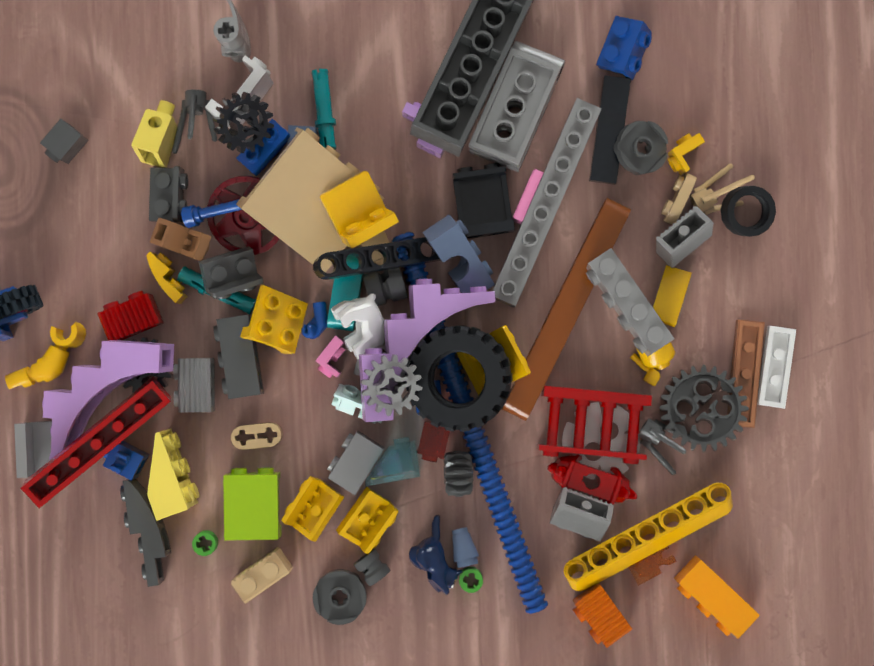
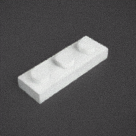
(776, 366)

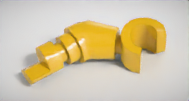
(52, 362)

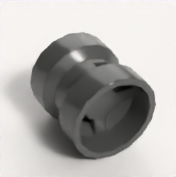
(372, 567)

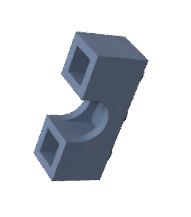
(449, 240)

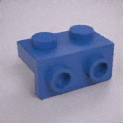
(625, 46)
(258, 160)

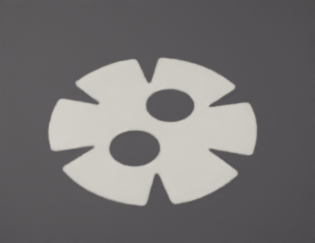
(592, 434)

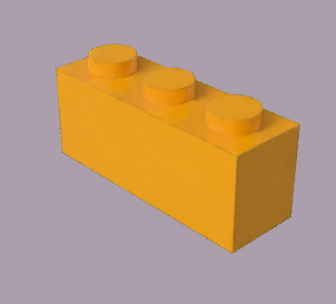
(715, 598)

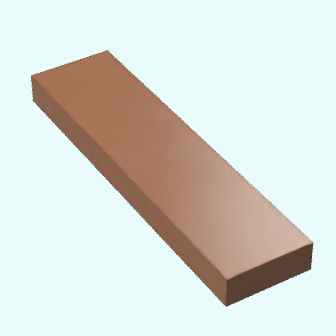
(747, 364)

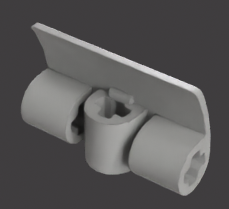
(233, 36)

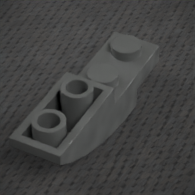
(154, 537)

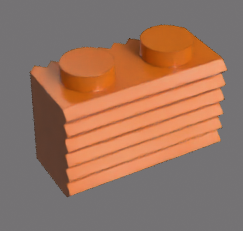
(601, 614)

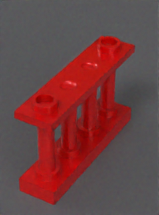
(608, 401)

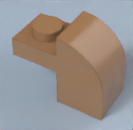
(180, 239)

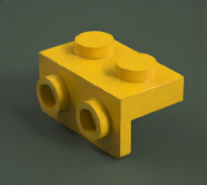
(312, 508)
(368, 520)

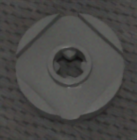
(655, 147)
(330, 608)

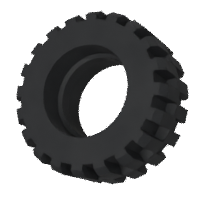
(496, 370)

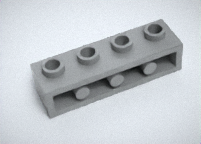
(629, 303)

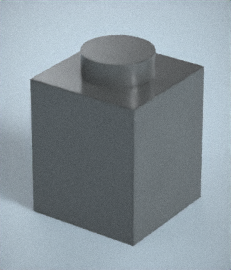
(63, 142)

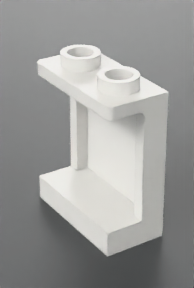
(256, 84)

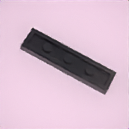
(609, 124)

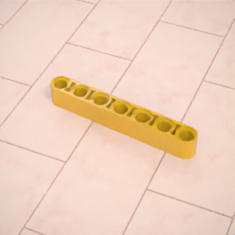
(654, 525)

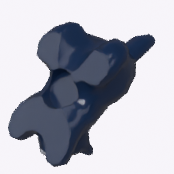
(431, 558)

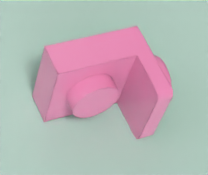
(332, 352)

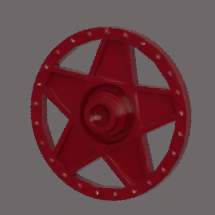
(238, 221)

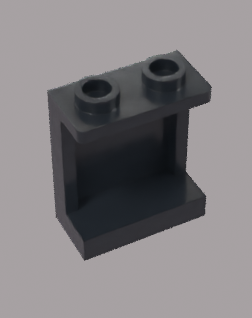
(483, 200)

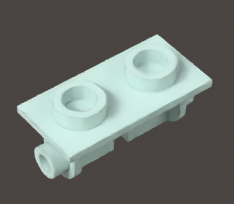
(347, 399)

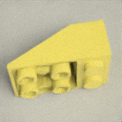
(169, 482)

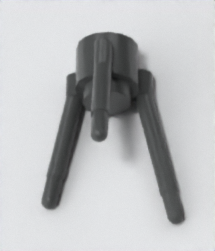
(193, 105)
(653, 432)

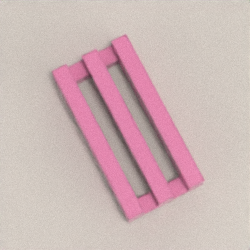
(527, 196)

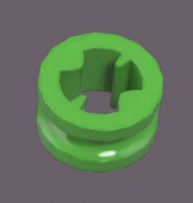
(200, 550)
(463, 583)

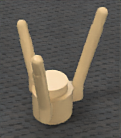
(706, 199)

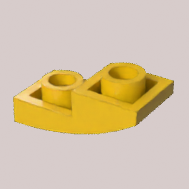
(162, 272)
(671, 294)

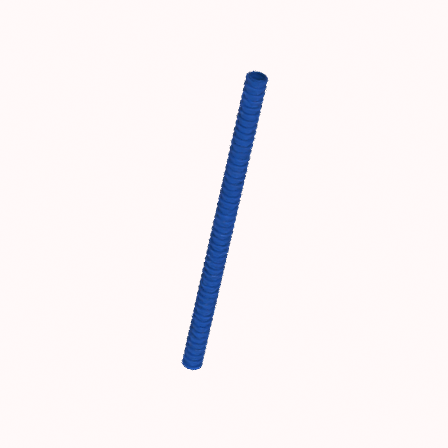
(485, 466)

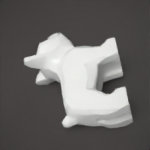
(368, 324)

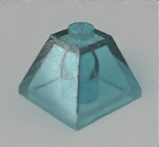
(397, 463)

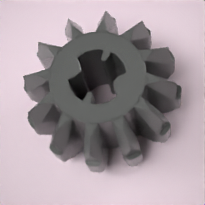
(458, 473)

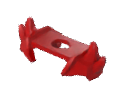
(570, 472)

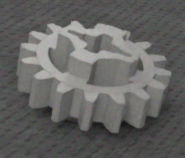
(394, 397)

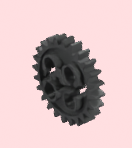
(721, 425)

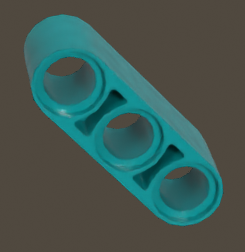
(345, 290)

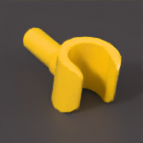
(652, 375)

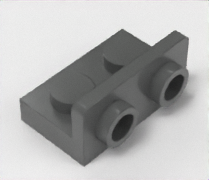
(167, 193)
(230, 273)

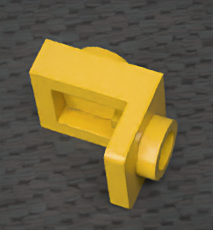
(685, 145)

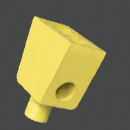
(156, 135)

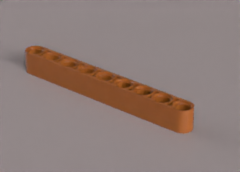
(565, 310)

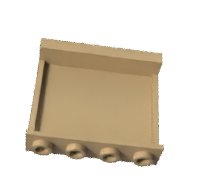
(290, 193)

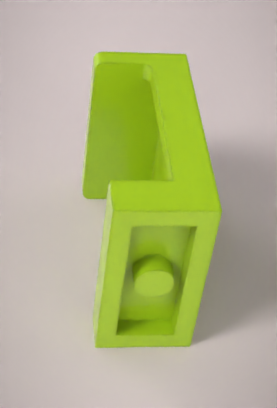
(251, 504)

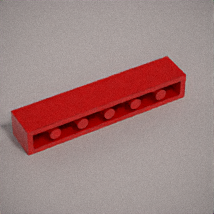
(96, 442)

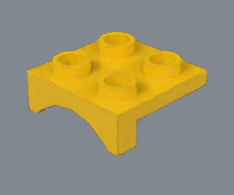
(276, 320)

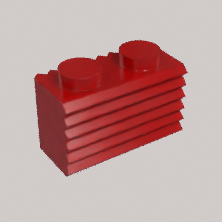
(130, 317)

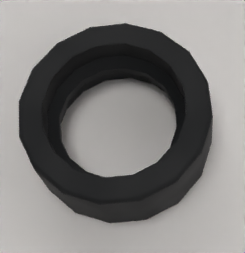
(767, 216)

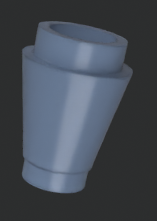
(463, 548)

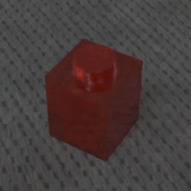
(433, 442)

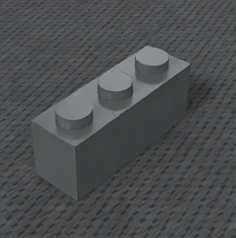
(238, 358)

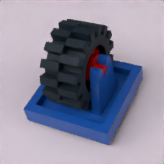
(15, 306)

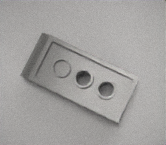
(524, 83)

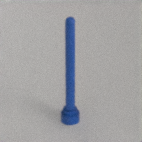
(193, 215)

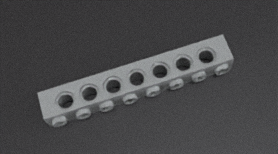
(545, 202)

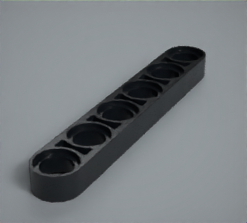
(366, 264)

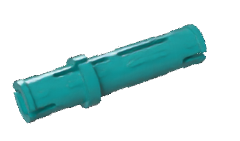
(325, 120)
(236, 299)

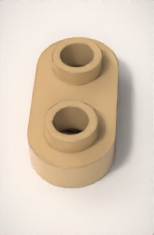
(683, 188)

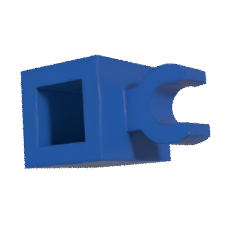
(126, 460)

